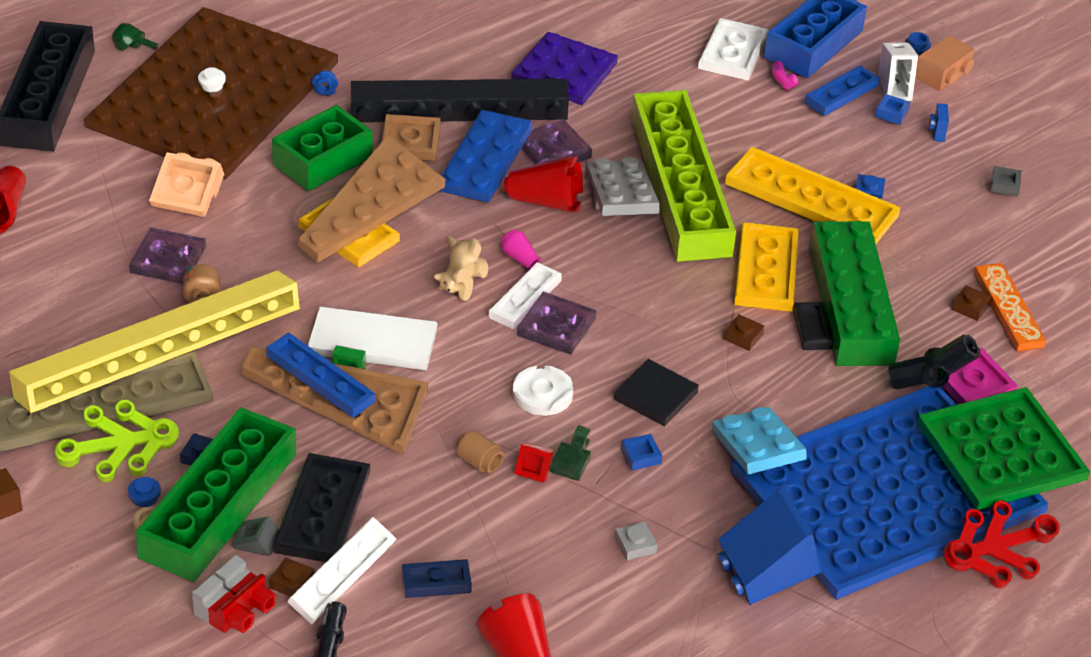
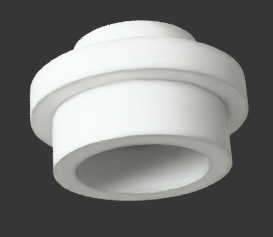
(211, 79)

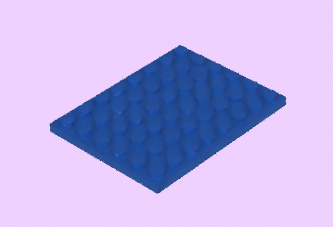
(877, 494)

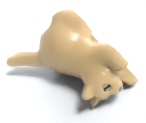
(463, 267)

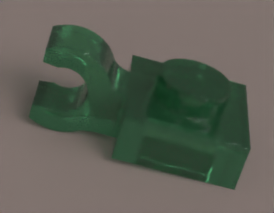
(572, 458)

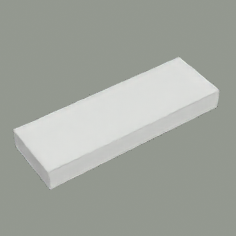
(521, 297)

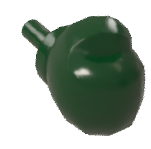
(128, 35)

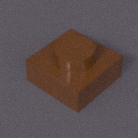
(971, 303)
(744, 332)
(290, 577)

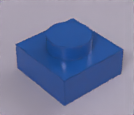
(892, 109)
(939, 122)
(871, 185)
(641, 452)

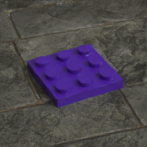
(567, 59)

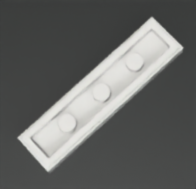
(341, 570)

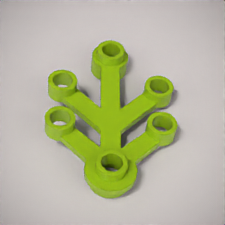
(121, 440)

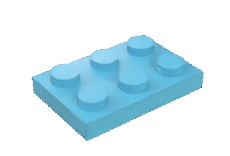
(759, 440)

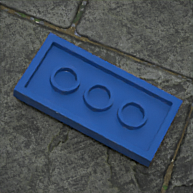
(485, 155)

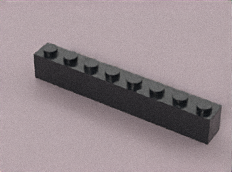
(460, 99)

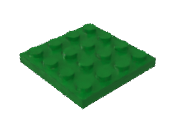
(1002, 448)

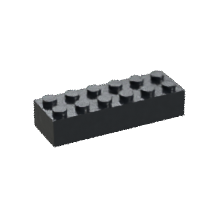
(46, 86)

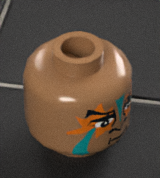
(200, 282)

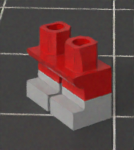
(231, 595)

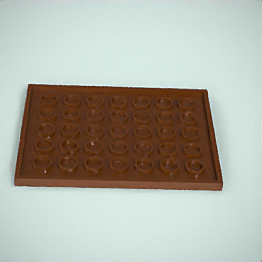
(169, 111)

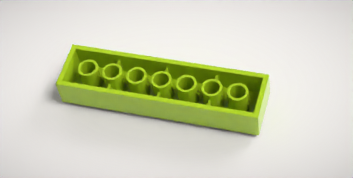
(683, 176)

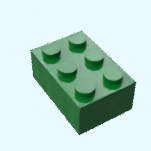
(322, 147)

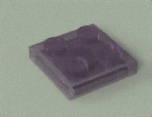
(555, 142)
(167, 255)
(556, 323)

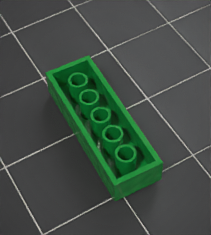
(854, 293)
(216, 494)

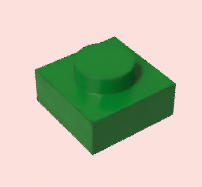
(349, 357)

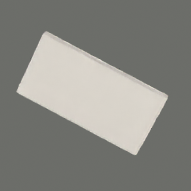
(383, 337)

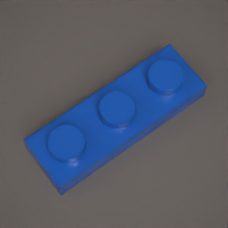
(842, 90)

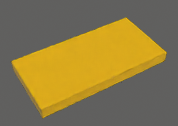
(766, 267)

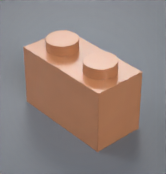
(944, 63)

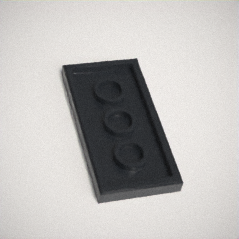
(322, 507)

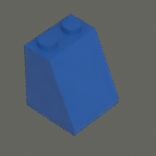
(769, 549)

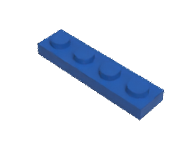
(320, 374)

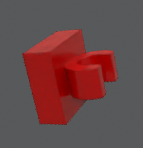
(534, 461)

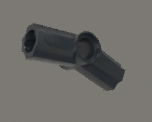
(935, 365)

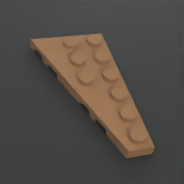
(376, 193)
(385, 421)

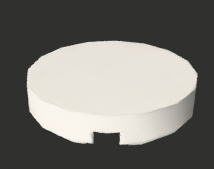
(543, 390)

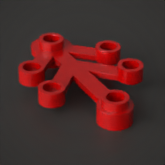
(997, 545)

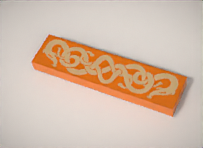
(1010, 307)

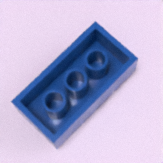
(814, 34)

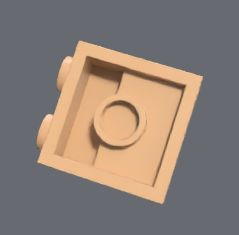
(186, 184)

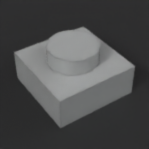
(635, 541)

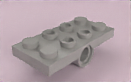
(621, 187)

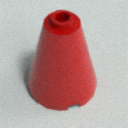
(548, 184)
(11, 191)
(515, 628)

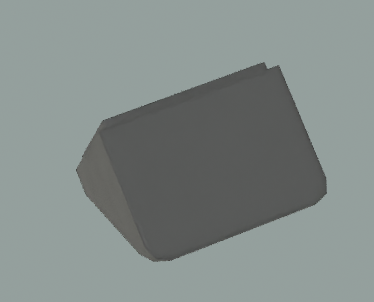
(256, 536)

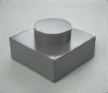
(1006, 181)

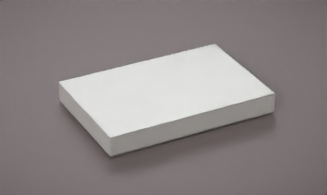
(733, 49)

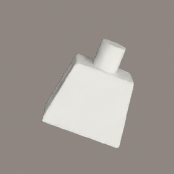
(900, 63)

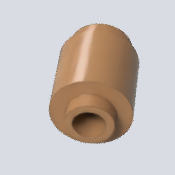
(479, 451)

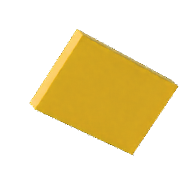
(362, 249)

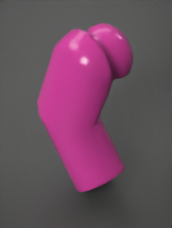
(786, 81)

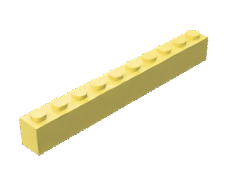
(153, 341)

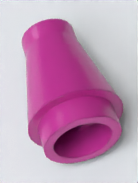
(518, 247)

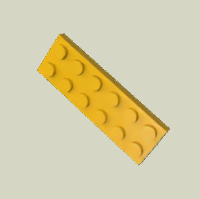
(808, 192)

